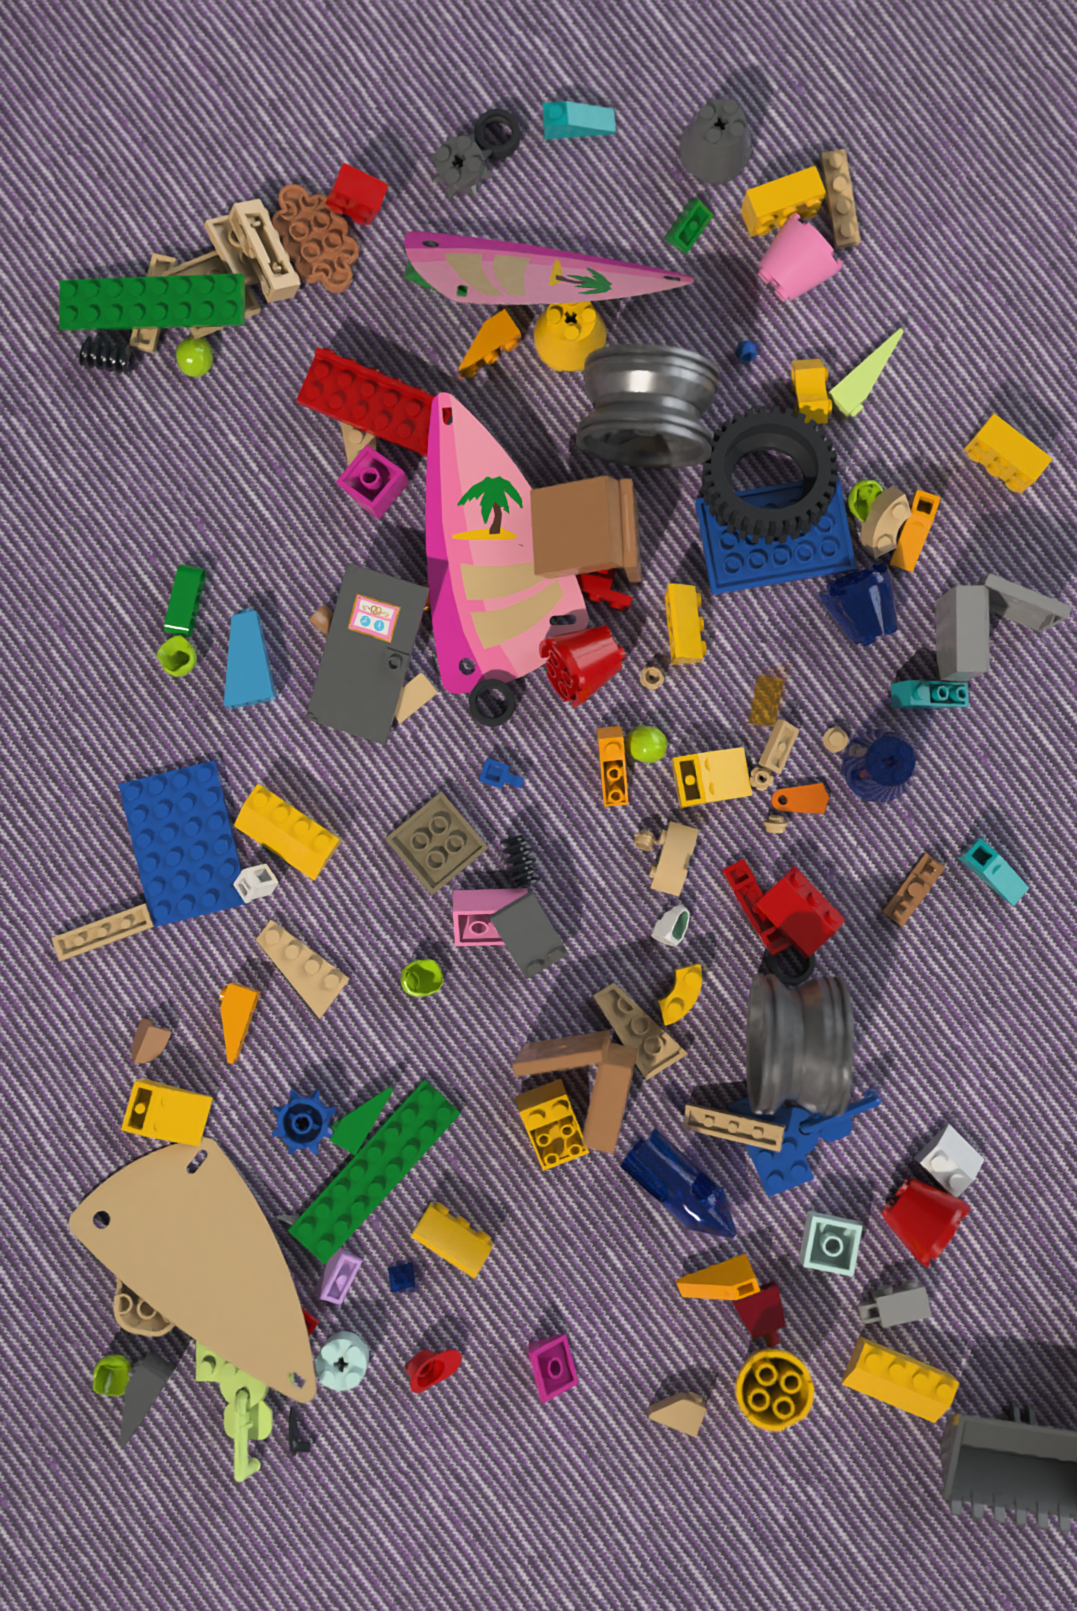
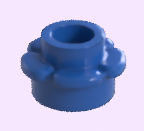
(746, 351)

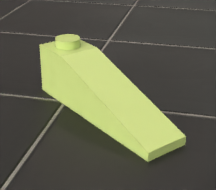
(854, 388)

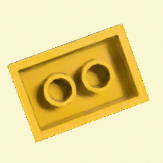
(773, 202)
(1007, 454)

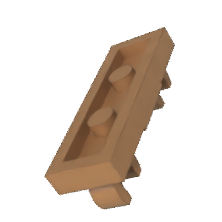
(913, 889)

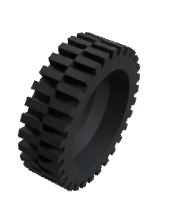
(780, 434)

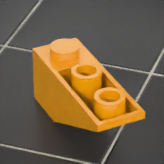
(493, 339)
(914, 530)
(612, 765)
(723, 1281)

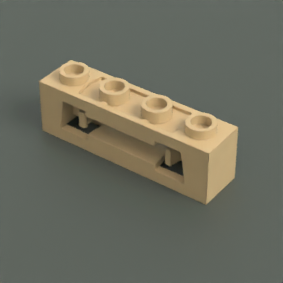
(264, 250)

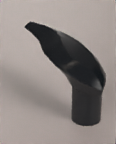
(294, 1443)

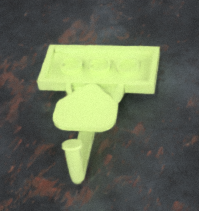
(246, 1414)

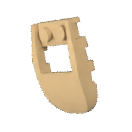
(137, 1315)

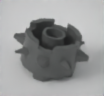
(454, 153)

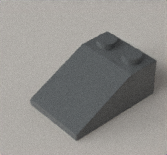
(528, 935)
(145, 1385)

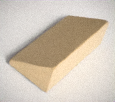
(414, 696)

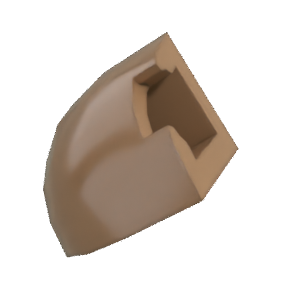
(322, 619)
(149, 1041)

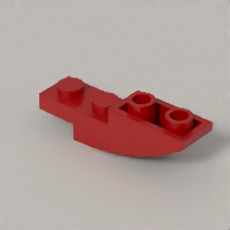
(598, 590)

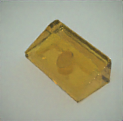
(766, 701)

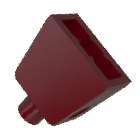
(763, 1313)

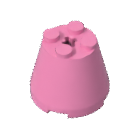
(797, 260)

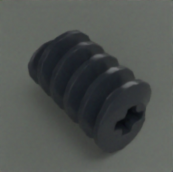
(107, 357)
(520, 860)

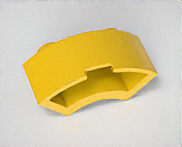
(809, 384)
(682, 994)

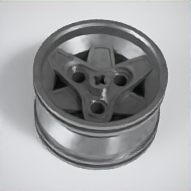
(647, 406)
(799, 1045)

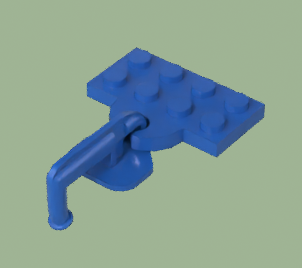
(789, 1166)

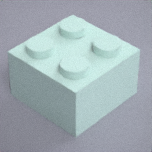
(830, 1243)

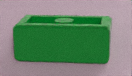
(689, 225)

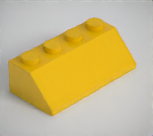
(287, 832)
(899, 1380)

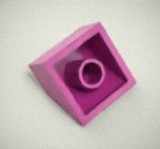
(373, 481)

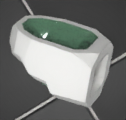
(672, 926)

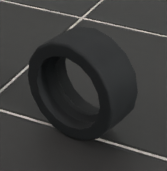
(497, 116)
(491, 684)
(795, 979)

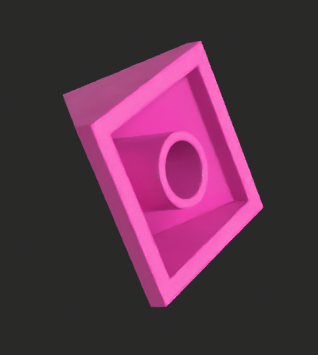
(552, 1366)

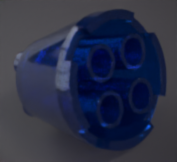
(862, 604)
(867, 774)

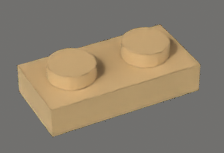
(779, 746)

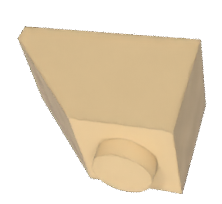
(680, 1412)

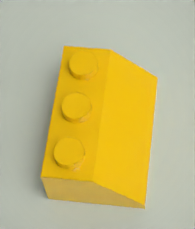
(684, 624)
(452, 1238)

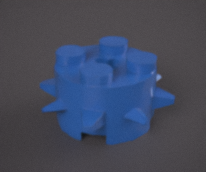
(289, 1125)

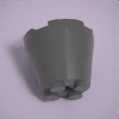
(716, 142)

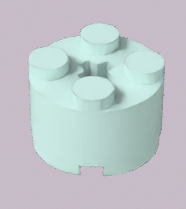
(338, 1375)

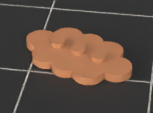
(315, 238)

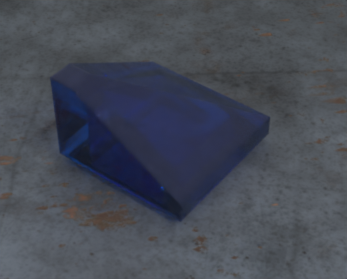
(402, 1278)

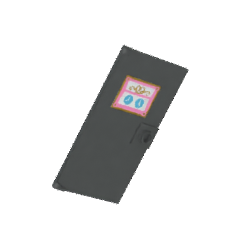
(367, 653)

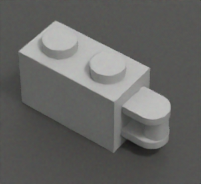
(897, 1304)

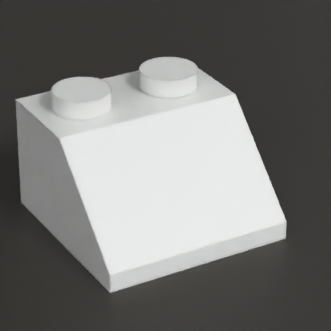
(950, 1161)

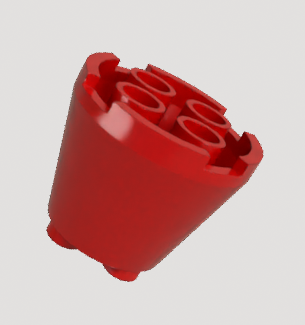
(581, 662)
(924, 1218)

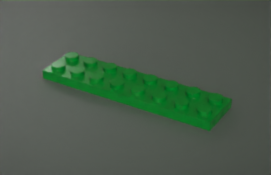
(152, 302)
(374, 1172)

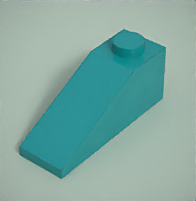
(576, 120)

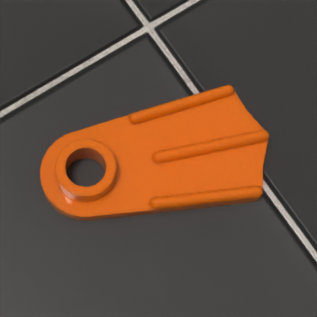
(802, 799)

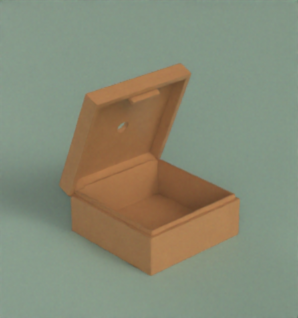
(586, 528)
(611, 1081)

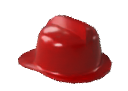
(431, 1368)

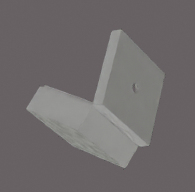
(964, 623)

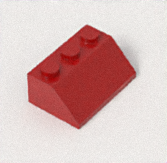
(800, 912)

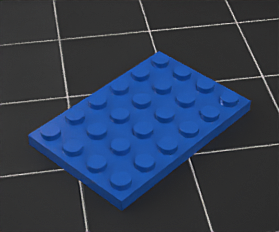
(745, 565)
(183, 843)

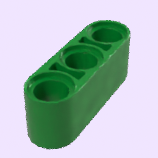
(184, 600)

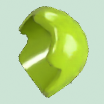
(194, 356)
(862, 496)
(177, 656)
(646, 744)
(421, 978)
(111, 1375)

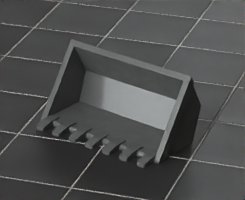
(1010, 1467)

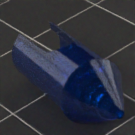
(680, 1185)

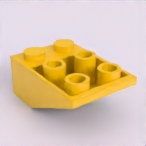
(711, 777)
(166, 1112)
(551, 1124)

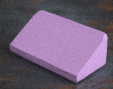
(337, 1276)

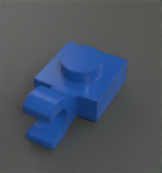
(496, 775)

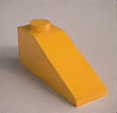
(236, 1013)

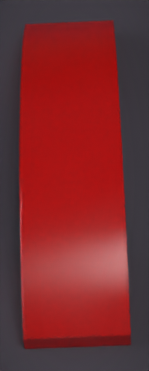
(747, 894)

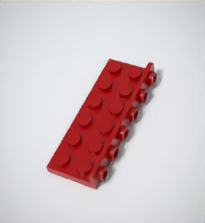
(369, 400)

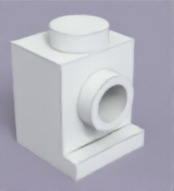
(255, 882)

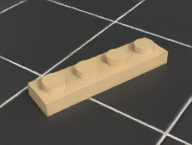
(840, 198)
(147, 339)
(102, 932)
(733, 1126)

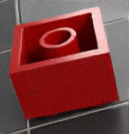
(356, 194)

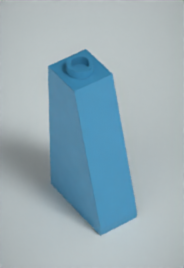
(248, 665)

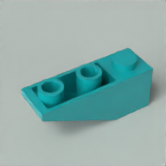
(929, 694)
(993, 870)

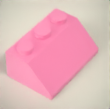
(471, 914)

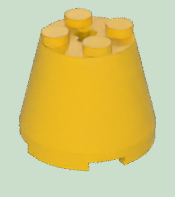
(568, 334)
(774, 1389)

